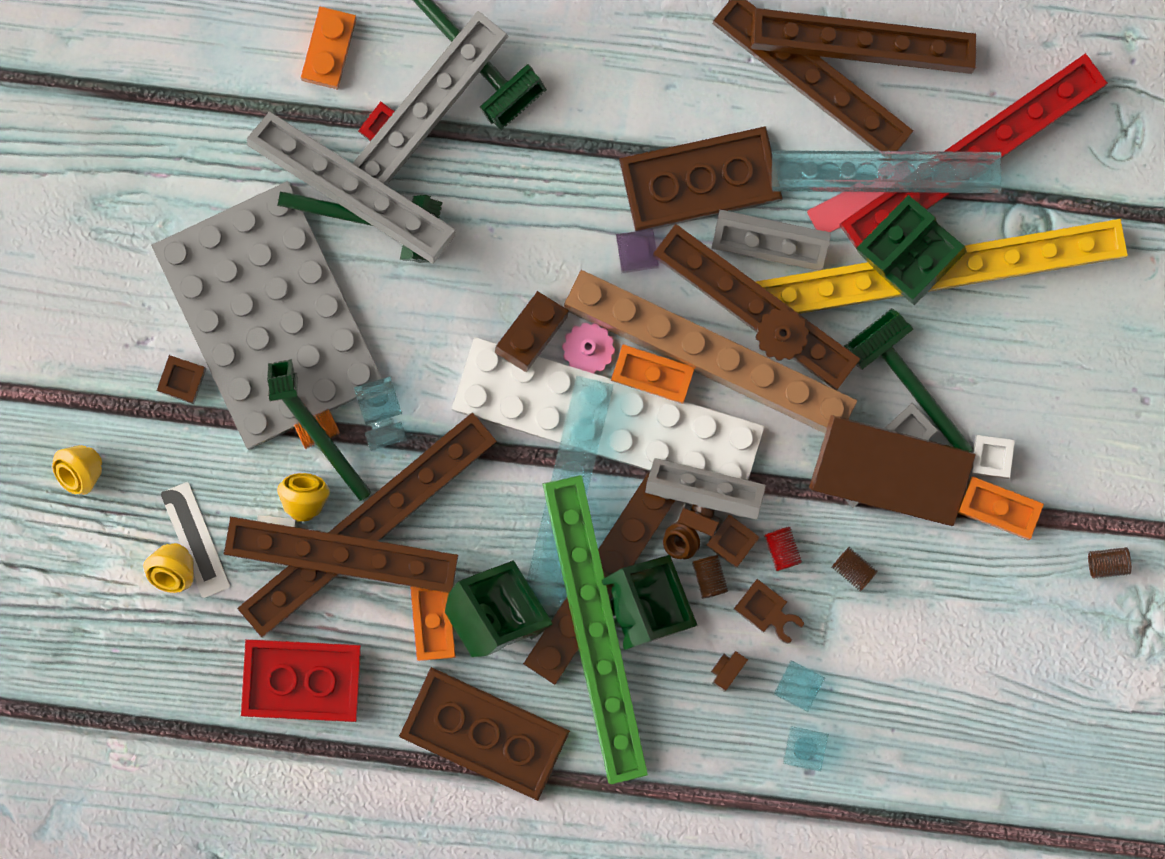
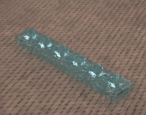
(886, 171)
(575, 457)

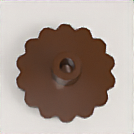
(782, 334)

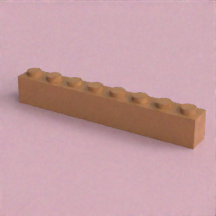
(706, 352)

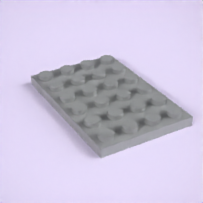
(261, 297)

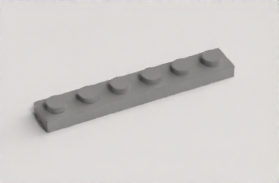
(431, 98)
(351, 187)

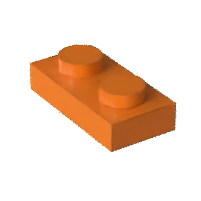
(328, 48)
(652, 374)
(1000, 508)
(431, 625)

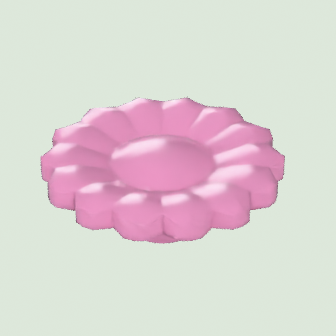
(588, 348)

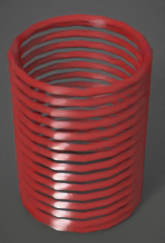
(775, 553)

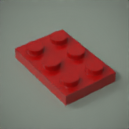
(301, 680)

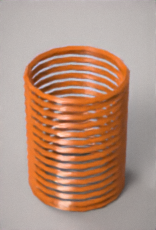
(328, 425)

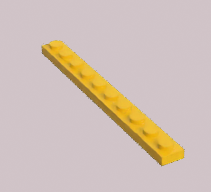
(979, 264)

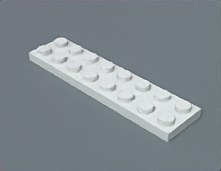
(636, 423)

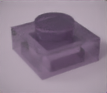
(636, 251)

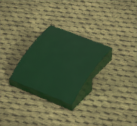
(911, 250)

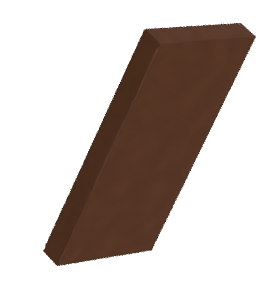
(699, 179)
(892, 470)
(484, 734)

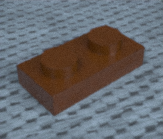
(531, 331)

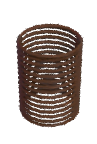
(1123, 563)
(860, 566)
(701, 576)

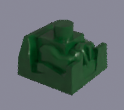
(649, 602)
(495, 610)

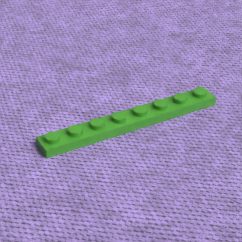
(595, 629)

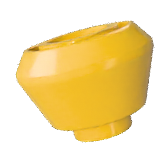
(77, 468)
(303, 495)
(170, 568)

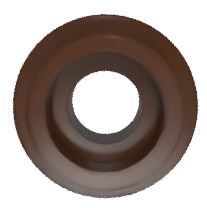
(674, 544)

